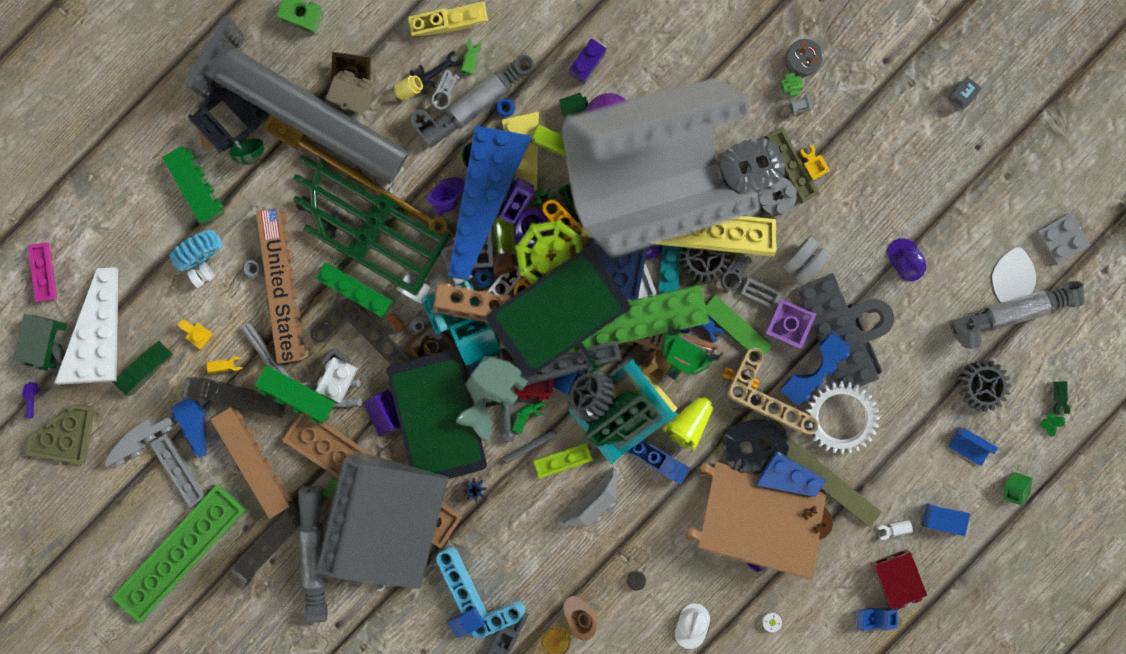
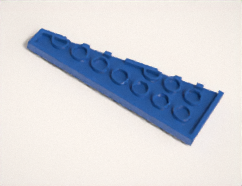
(490, 172)

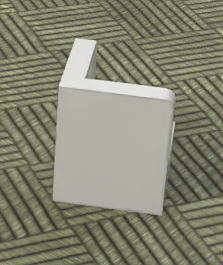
(423, 290)

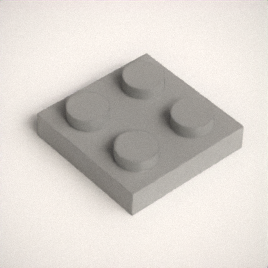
(1063, 238)

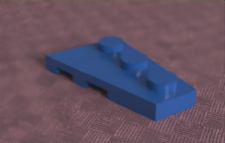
(790, 476)

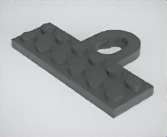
(833, 314)

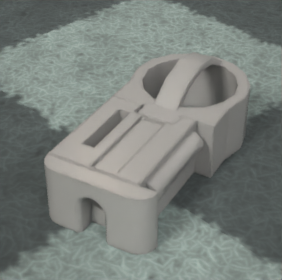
(443, 87)

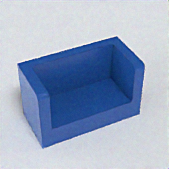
(946, 520)

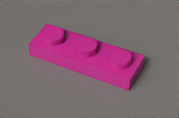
(42, 272)

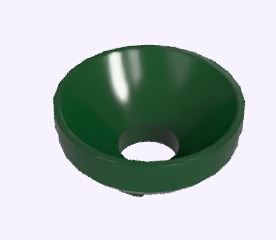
(247, 152)

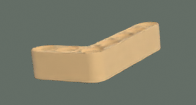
(765, 400)

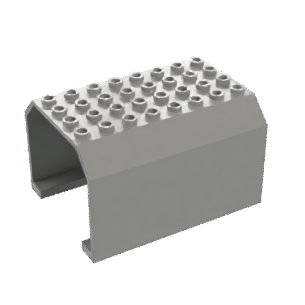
(652, 167)

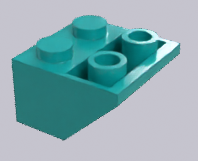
(474, 340)

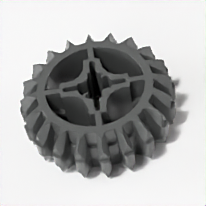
(705, 265)
(591, 395)
(995, 397)

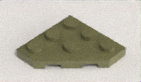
(64, 436)

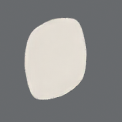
(1014, 275)

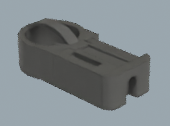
(736, 269)

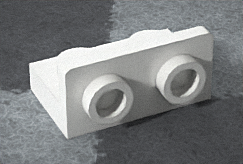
(336, 379)

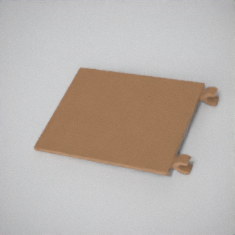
(759, 522)

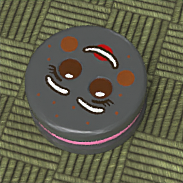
(804, 57)

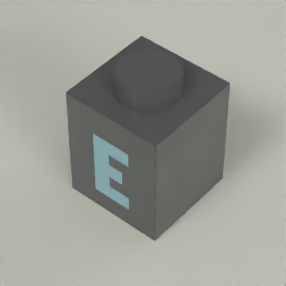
(964, 93)

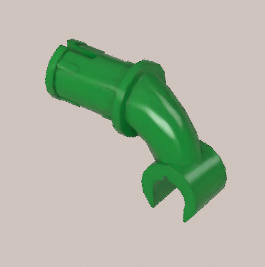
(523, 414)

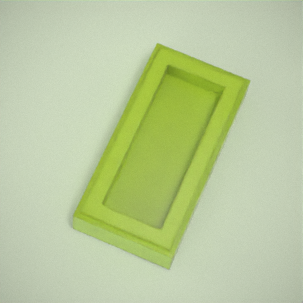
(504, 236)

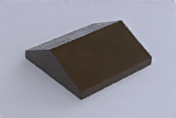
(353, 63)
(429, 343)

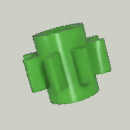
(791, 84)

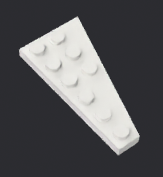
(93, 345)

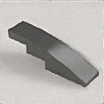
(507, 636)

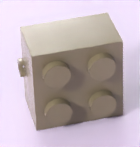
(352, 91)

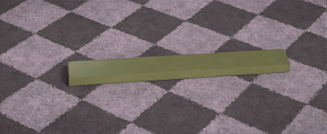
(834, 485)

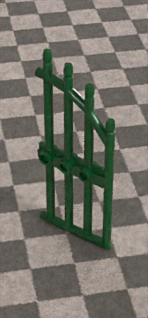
(369, 229)

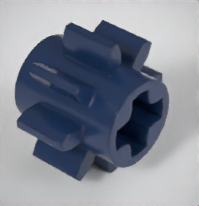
(471, 493)

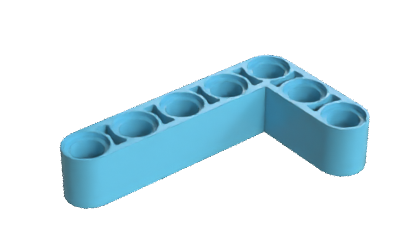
(473, 598)

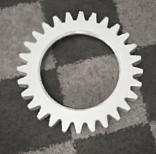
(869, 417)

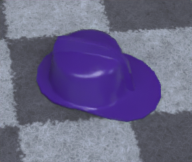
(446, 194)
(529, 217)
(907, 259)

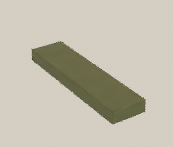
(794, 167)

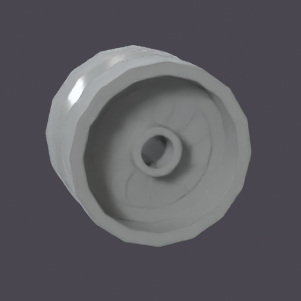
(808, 262)

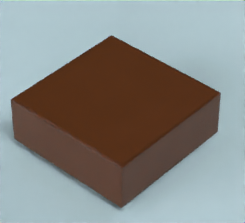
(503, 263)
(396, 322)

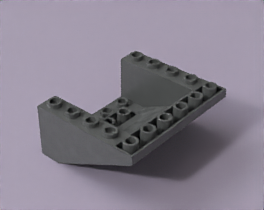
(382, 522)

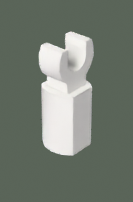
(896, 529)

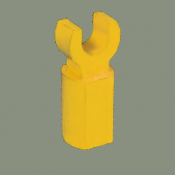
(222, 365)

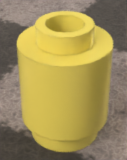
(408, 87)

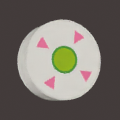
(771, 621)

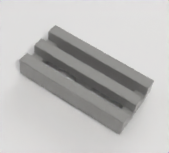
(745, 287)

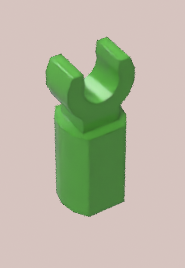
(470, 58)

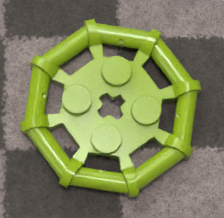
(542, 247)

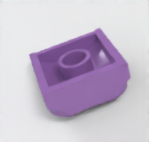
(790, 324)

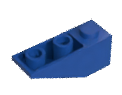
(193, 423)
(660, 461)

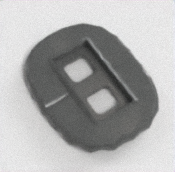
(758, 177)

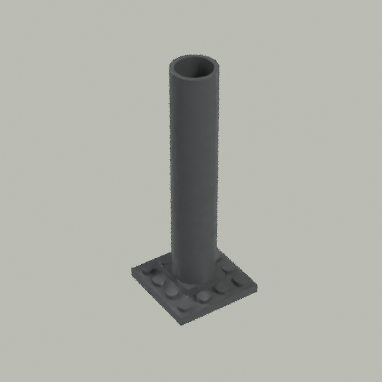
(290, 103)

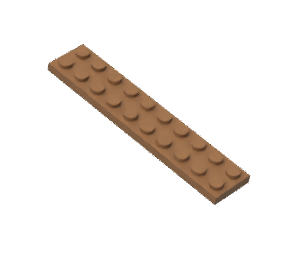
(329, 449)

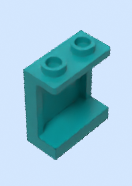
(440, 321)

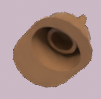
(580, 617)

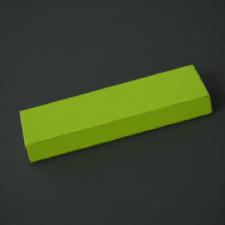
(563, 460)

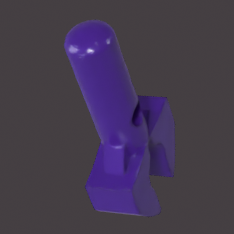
(29, 392)

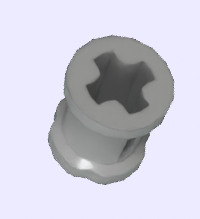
(800, 105)

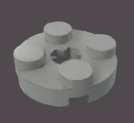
(782, 205)

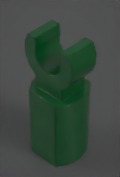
(1061, 396)

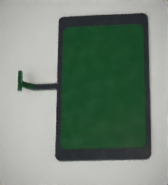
(558, 313)
(427, 400)

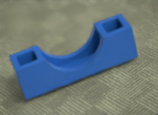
(798, 386)

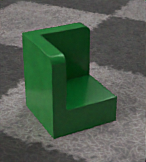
(1017, 488)

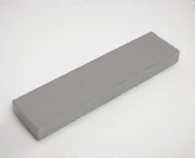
(178, 470)

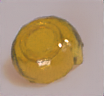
(556, 640)

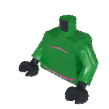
(685, 354)

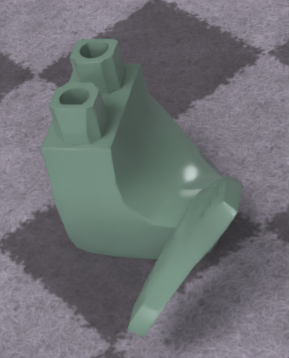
(490, 381)

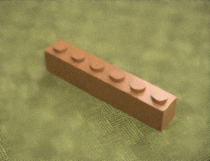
(252, 462)

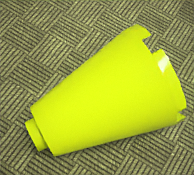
(690, 423)

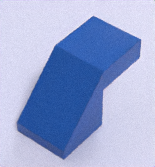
(877, 618)
(466, 623)

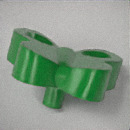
(1051, 423)

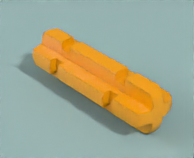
(729, 374)

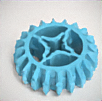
(195, 250)

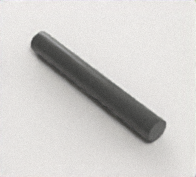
(530, 446)

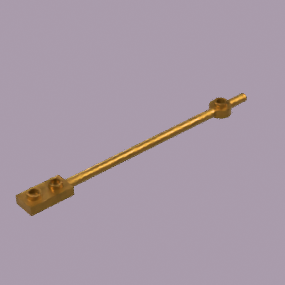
(295, 138)

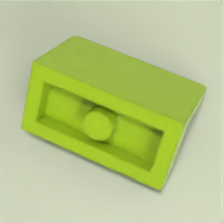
(549, 140)

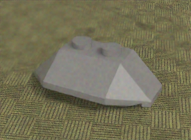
(594, 503)

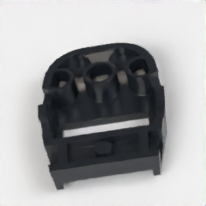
(213, 131)

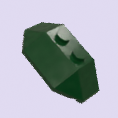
(625, 417)

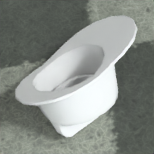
(692, 626)

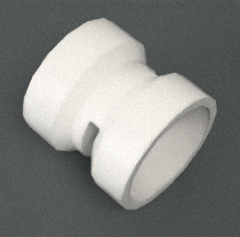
(201, 275)

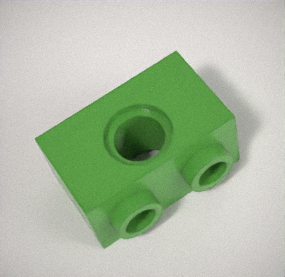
(309, 21)

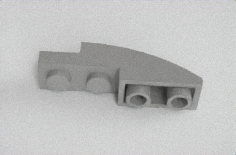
(134, 440)

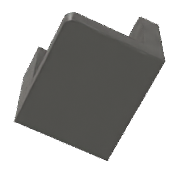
(336, 353)

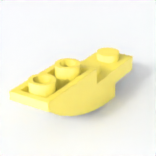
(448, 20)

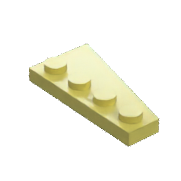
(529, 165)

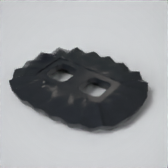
(753, 431)

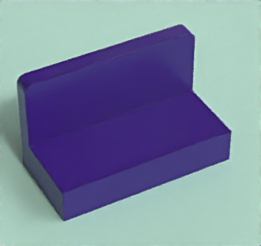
(382, 412)

